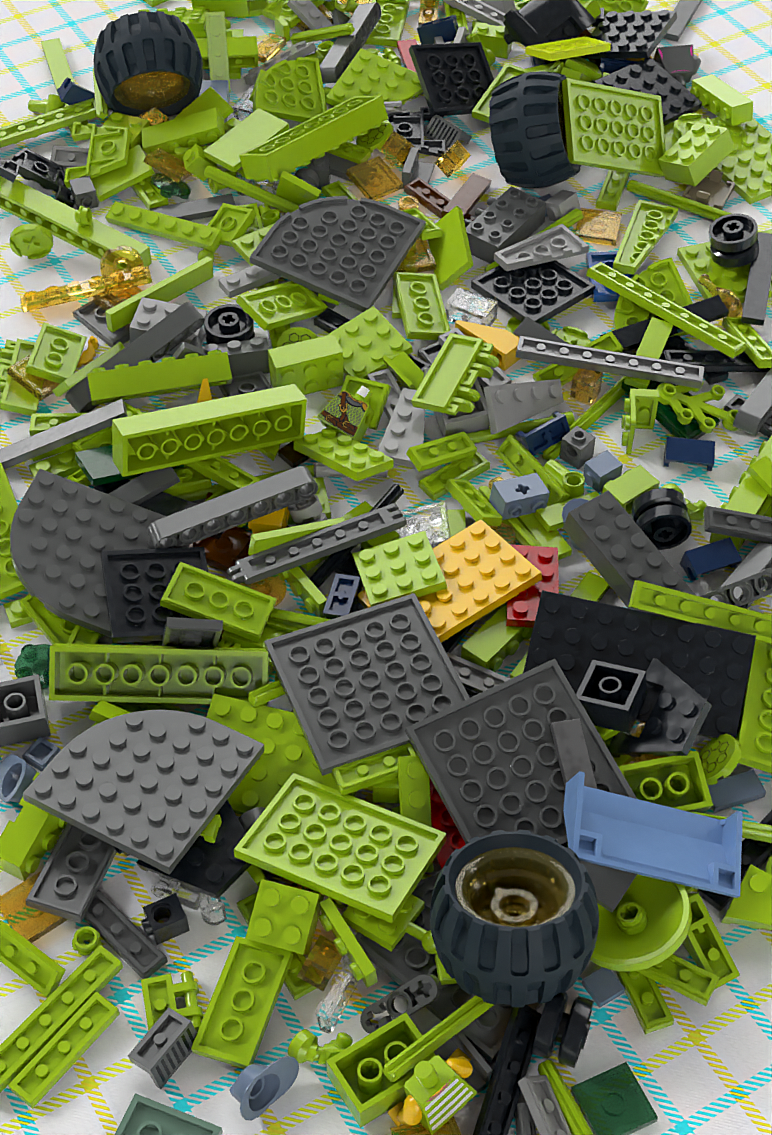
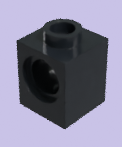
(165, 908)

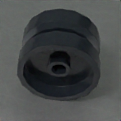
(734, 240)
(228, 324)
(663, 517)
(565, 1028)

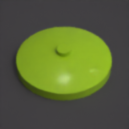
(644, 925)

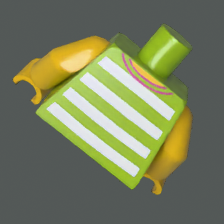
(435, 1092)

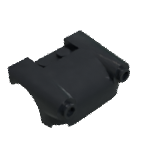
(546, 22)

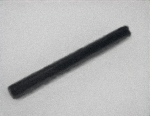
(336, 558)

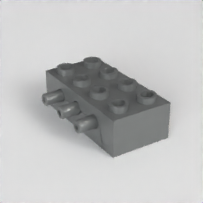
(504, 223)

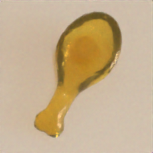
(728, 297)

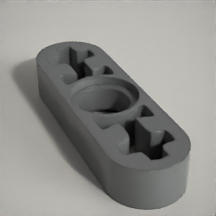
(414, 985)

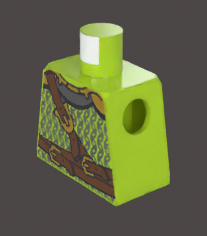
(349, 413)

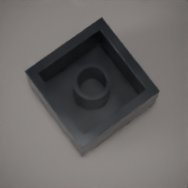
(613, 695)

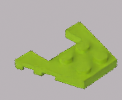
(106, 150)

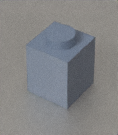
(601, 470)

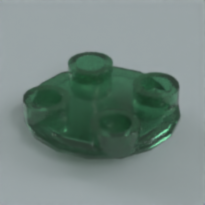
(170, 187)
(34, 661)

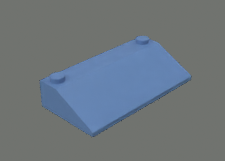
(653, 839)

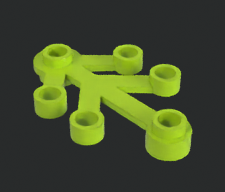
(674, 396)

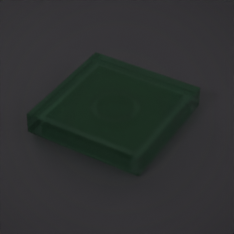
(614, 1102)

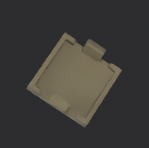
(711, 190)

